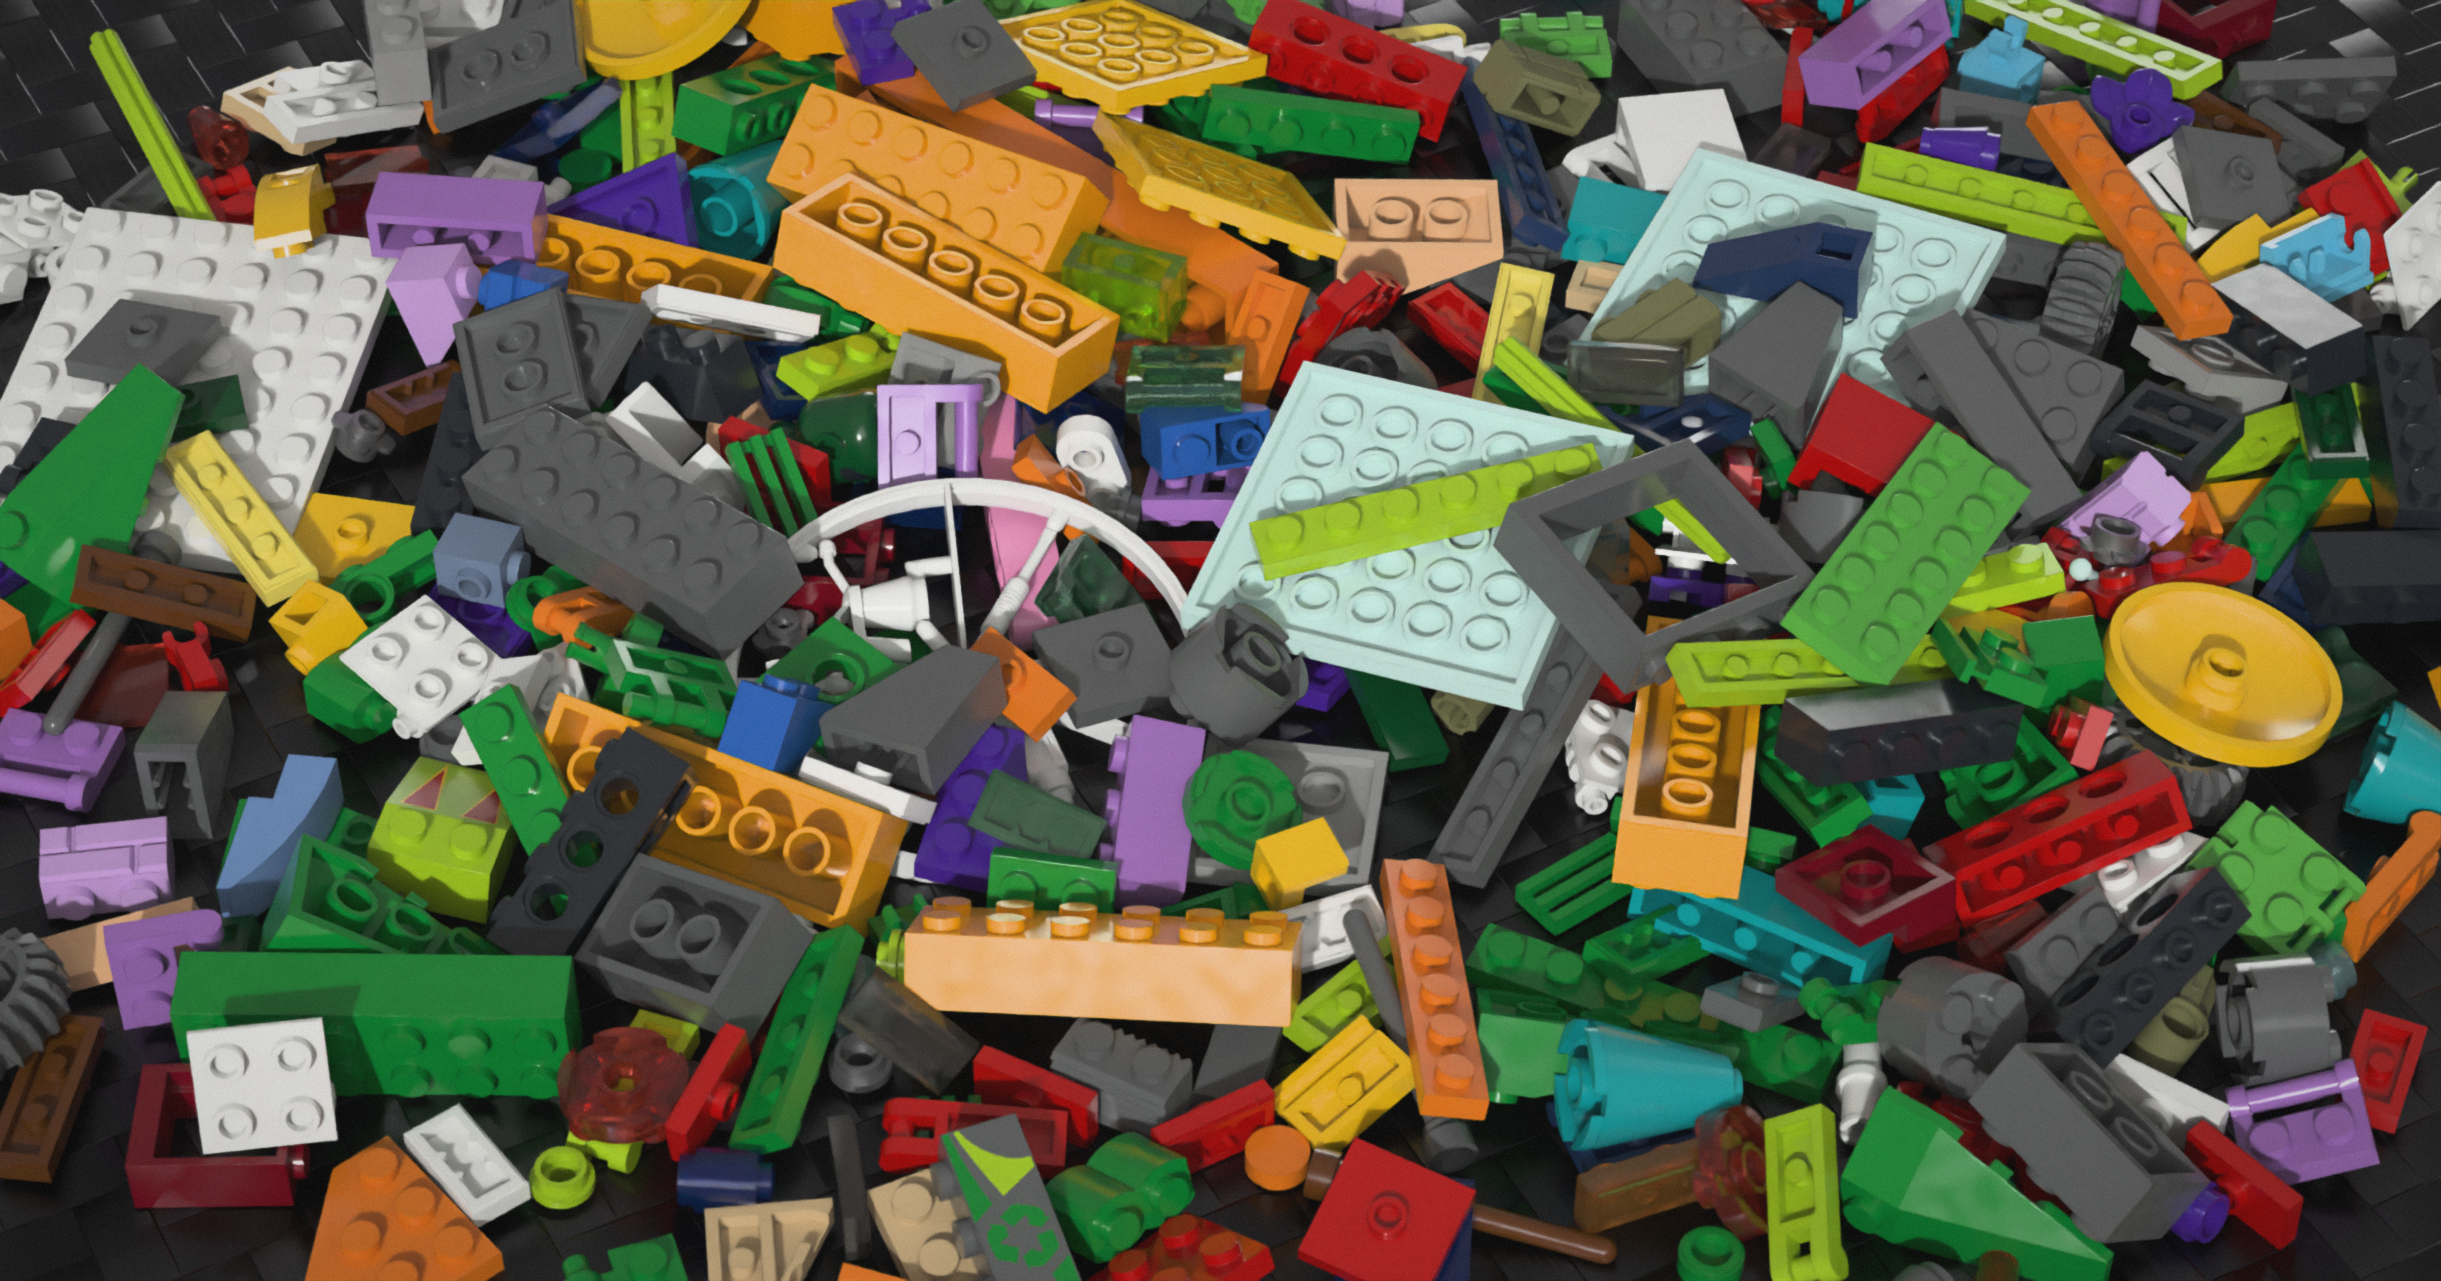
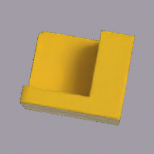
(1296, 860)

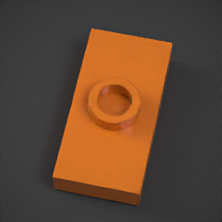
(1038, 468)
(1032, 693)

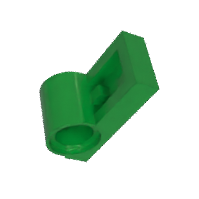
(389, 577)

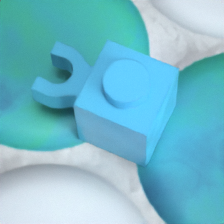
(2002, 66)

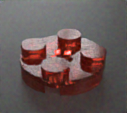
(628, 1115)
(1733, 1169)

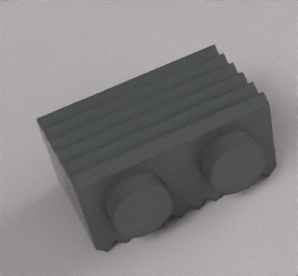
(1134, 1080)

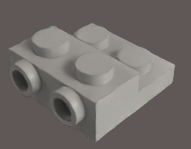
(930, 362)
(2211, 370)

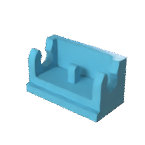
(2321, 259)

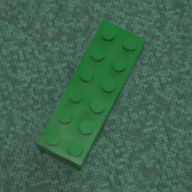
(399, 1018)

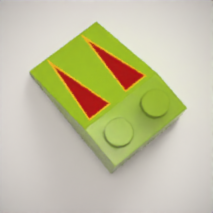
(445, 839)

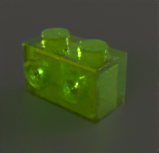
(1130, 280)

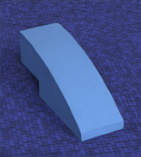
(269, 829)

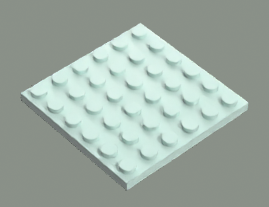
(1918, 258)
(1421, 614)

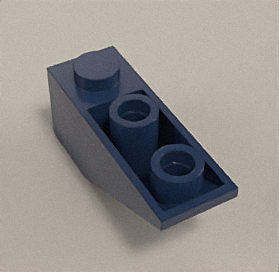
(1767, 264)

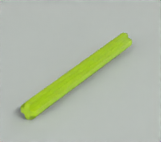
(149, 127)
(1567, 404)

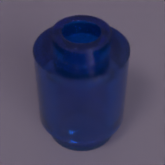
(724, 1178)

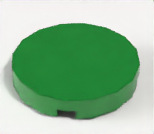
(1235, 803)

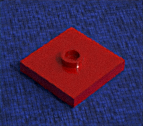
(1385, 1219)

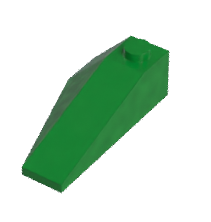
(90, 484)
(1994, 788)
(338, 906)
(1523, 1033)

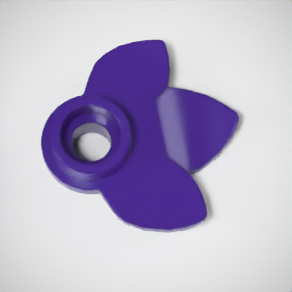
(2139, 109)

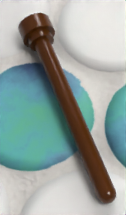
(1485, 1218)

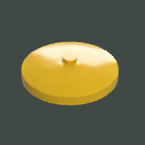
(652, 35)
(2222, 674)

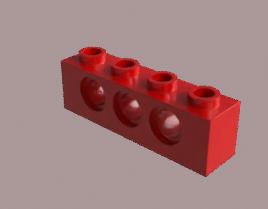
(1356, 63)
(2061, 836)

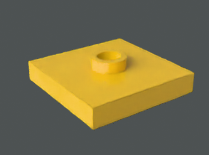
(349, 531)

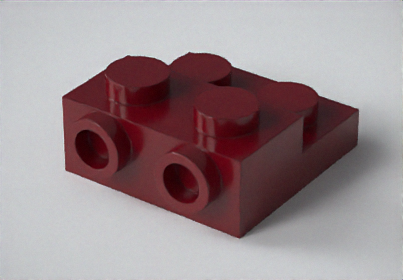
(1870, 888)

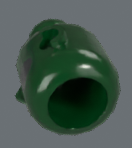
(844, 429)

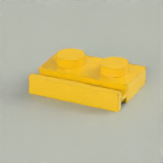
(1345, 1086)

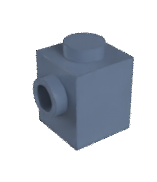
(480, 559)

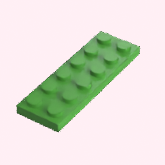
(1906, 558)

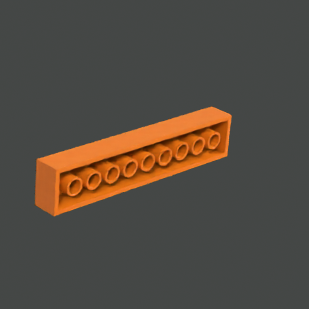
(1216, 262)

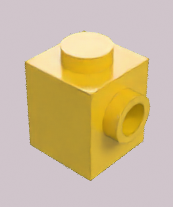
(316, 625)

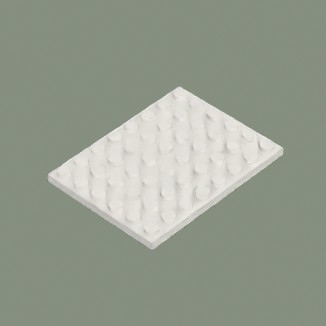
(290, 331)

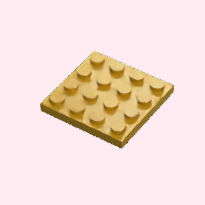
(1128, 54)
(1218, 187)

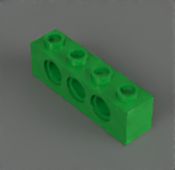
(747, 102)

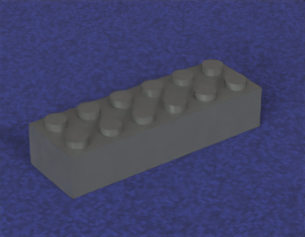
(635, 531)

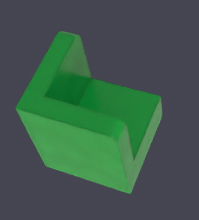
(2066, 657)

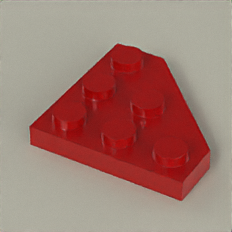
(1347, 306)

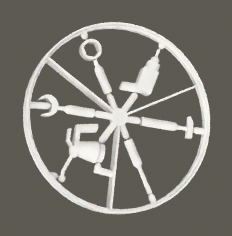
(905, 607)

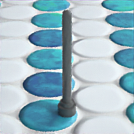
(151, 546)
(1445, 1141)

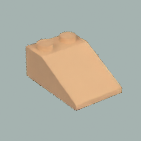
(1416, 228)

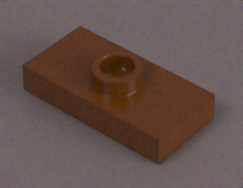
(414, 400)

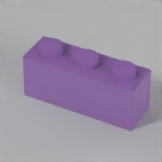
(1872, 51)
(491, 216)
(1147, 811)

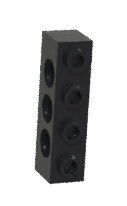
(622, 765)
(2142, 966)

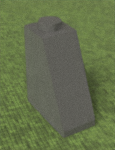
(1781, 361)
(918, 718)
(186, 761)

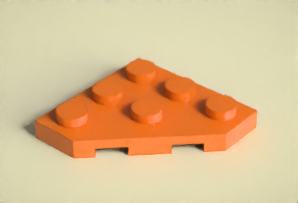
(395, 1225)

